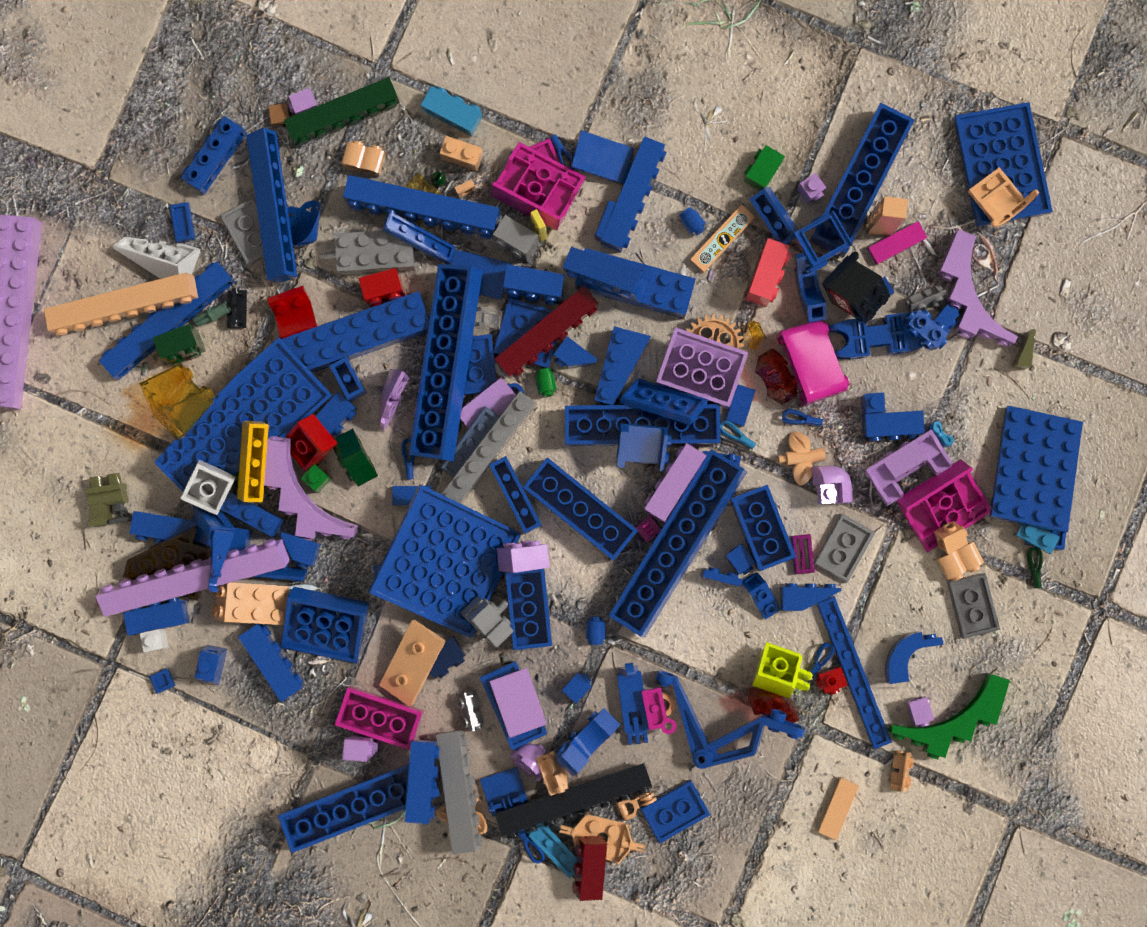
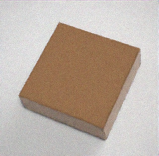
(278, 114)

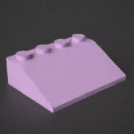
(702, 367)

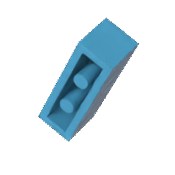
(452, 110)

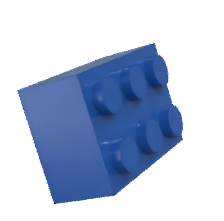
(533, 285)

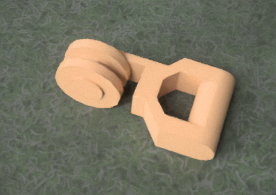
(623, 810)

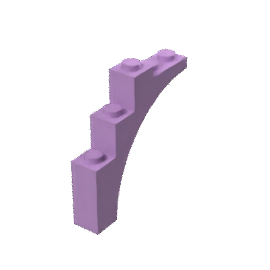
(974, 318)
(293, 499)

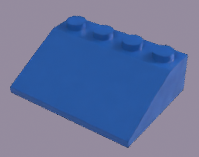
(324, 624)

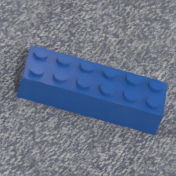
(665, 293)
(580, 509)

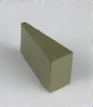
(1025, 354)

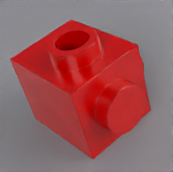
(831, 680)

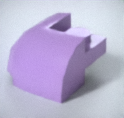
(832, 485)

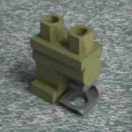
(101, 497)

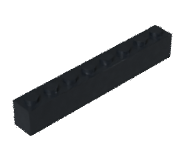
(573, 801)

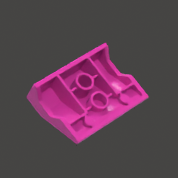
(538, 183)
(943, 500)

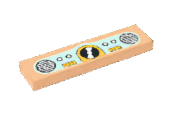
(722, 238)

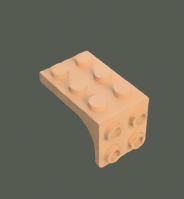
(250, 603)

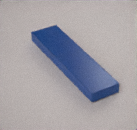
(418, 238)

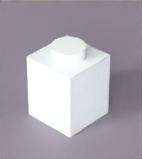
(154, 640)

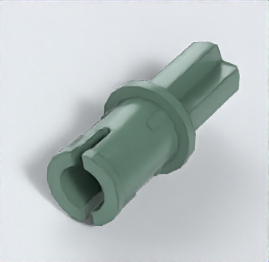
(212, 314)

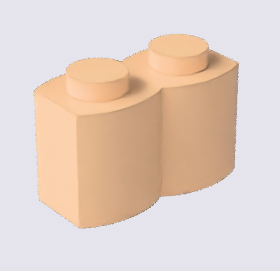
(363, 159)
(960, 561)

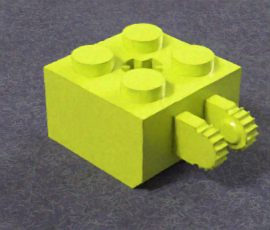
(779, 671)

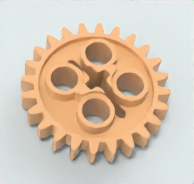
(723, 327)

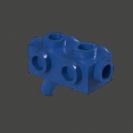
(931, 334)

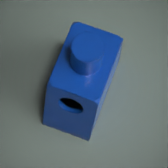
(210, 664)

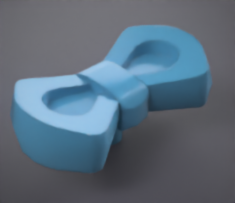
(946, 440)

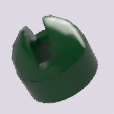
(441, 181)

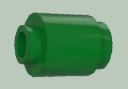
(545, 382)

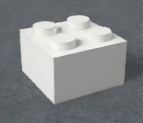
(208, 487)

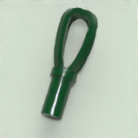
(1036, 573)

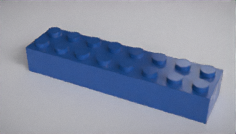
(864, 175)
(422, 206)
(361, 332)
(601, 425)
(347, 809)

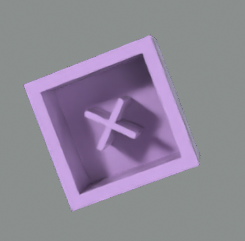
(523, 556)

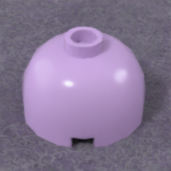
(526, 761)

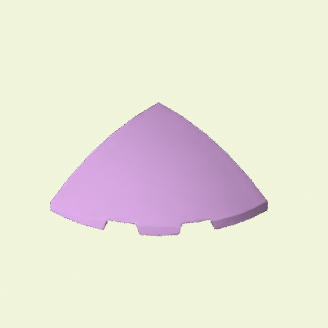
(391, 395)

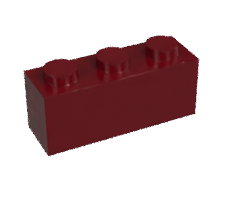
(590, 868)

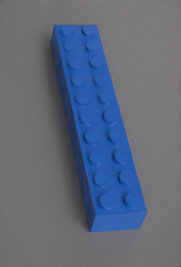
(445, 362)
(677, 543)

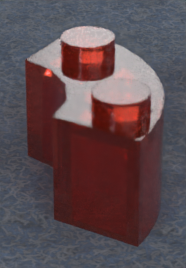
(776, 376)
(763, 701)

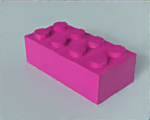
(379, 717)

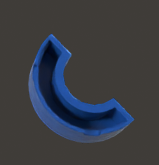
(583, 744)

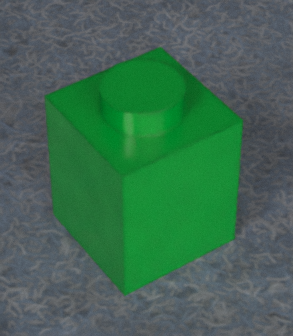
(316, 478)

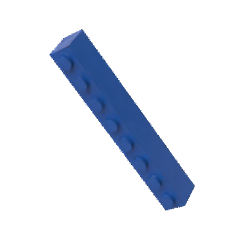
(271, 205)
(140, 342)

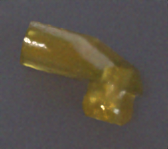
(757, 334)

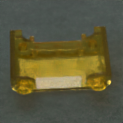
(176, 399)

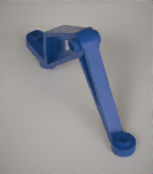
(698, 742)

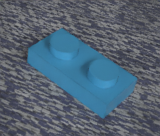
(1038, 537)

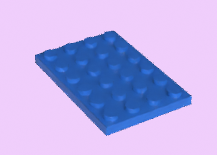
(1005, 140)
(1036, 469)

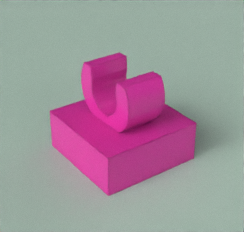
(648, 529)

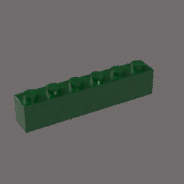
(342, 111)

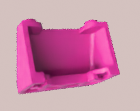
(813, 361)

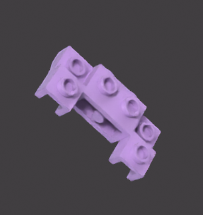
(905, 461)

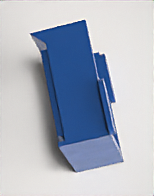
(815, 262)

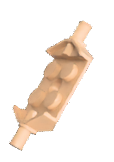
(619, 838)

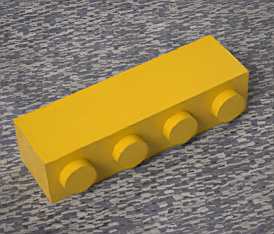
(252, 461)

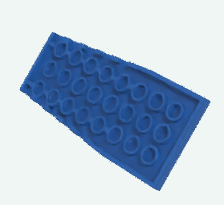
(269, 390)

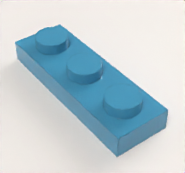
(555, 849)

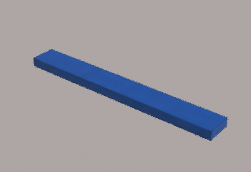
(853, 673)

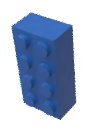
(762, 528)
(529, 609)

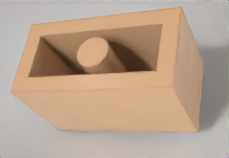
(461, 153)

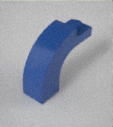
(809, 290)
(897, 659)

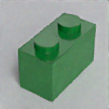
(764, 167)

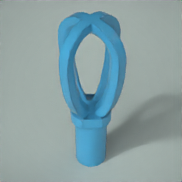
(741, 439)

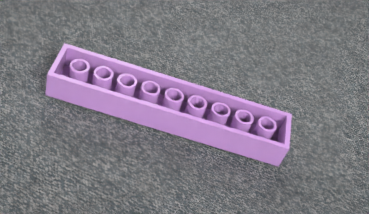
(18, 271)

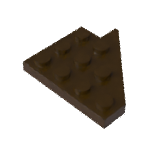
(167, 554)

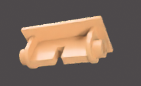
(904, 764)
(551, 773)

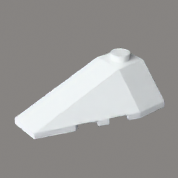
(158, 257)

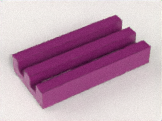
(802, 554)

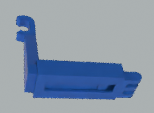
(221, 534)
(632, 702)

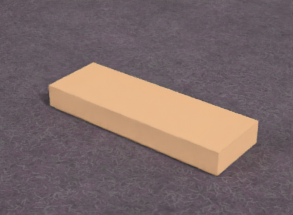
(838, 808)

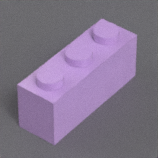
(359, 747)

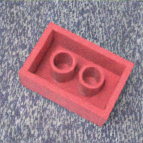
(768, 273)

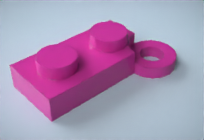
(656, 710)

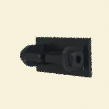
(238, 303)

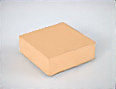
(465, 189)

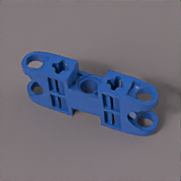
(861, 338)

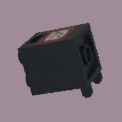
(856, 289)

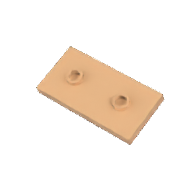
(412, 663)

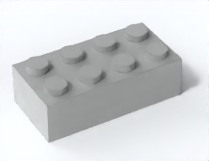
(372, 253)

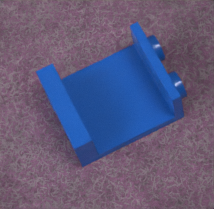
(643, 445)

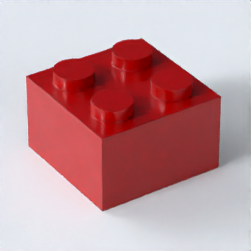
(382, 287)
(310, 442)

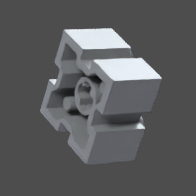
(488, 620)

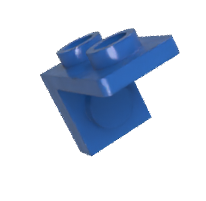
(761, 594)

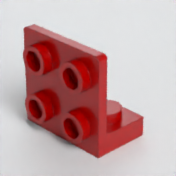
(293, 311)

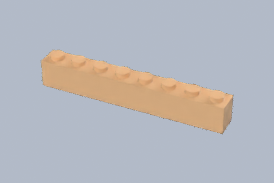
(121, 303)

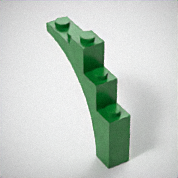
(937, 737)

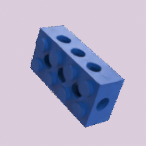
(521, 739)

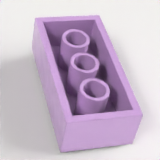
(674, 484)

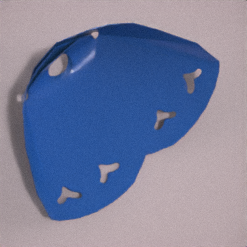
(304, 223)

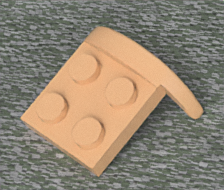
(999, 198)

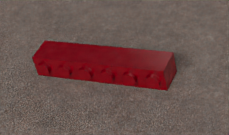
(547, 332)

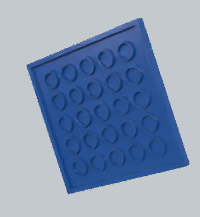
(442, 560)

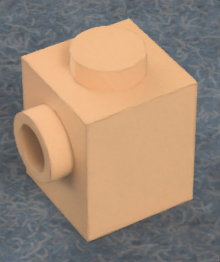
(951, 537)

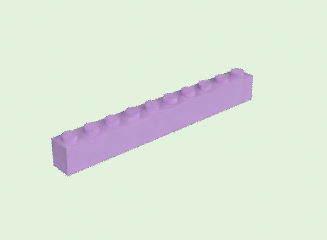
(191, 578)

